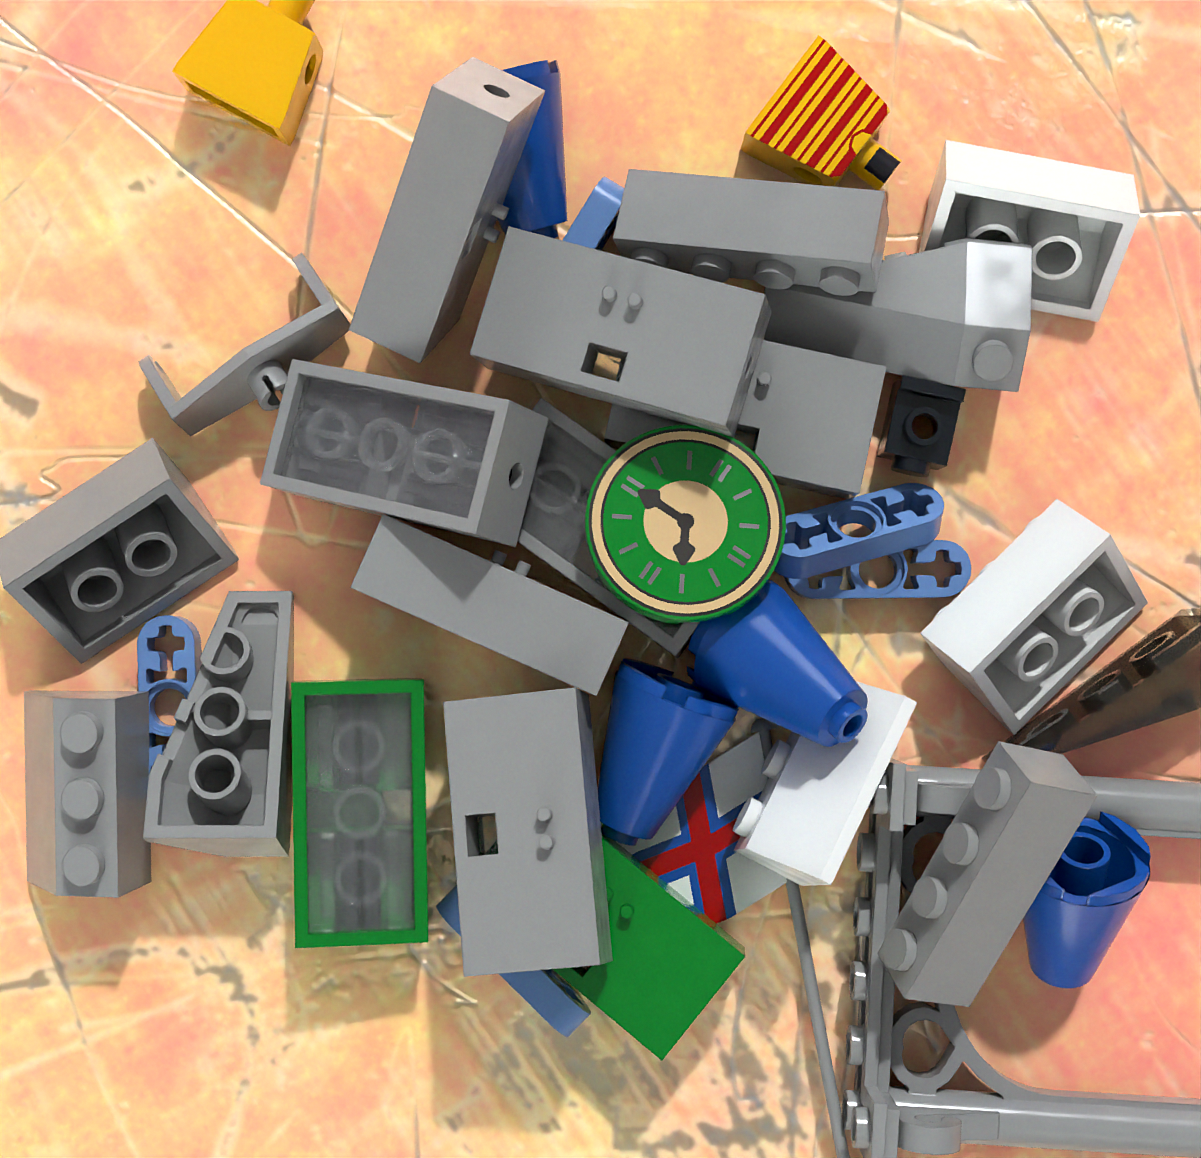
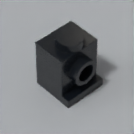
(915, 398)

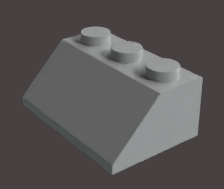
(113, 552)
(86, 791)

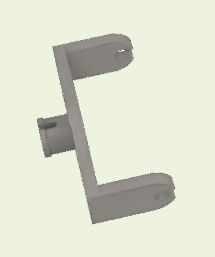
(256, 368)

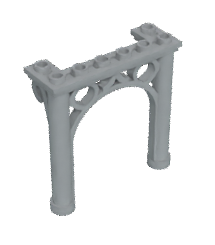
(1016, 1115)

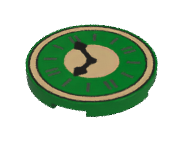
(684, 524)

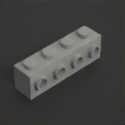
(754, 230)
(985, 874)

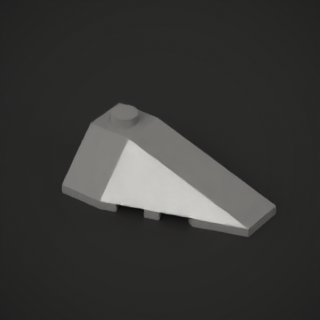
(935, 316)
(229, 758)

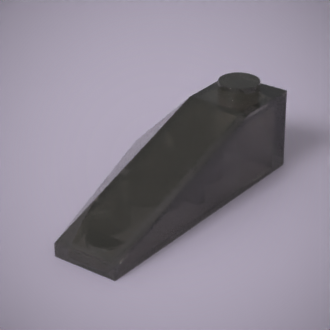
(1136, 689)

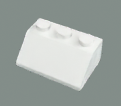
(1067, 212)
(1036, 614)
(820, 794)

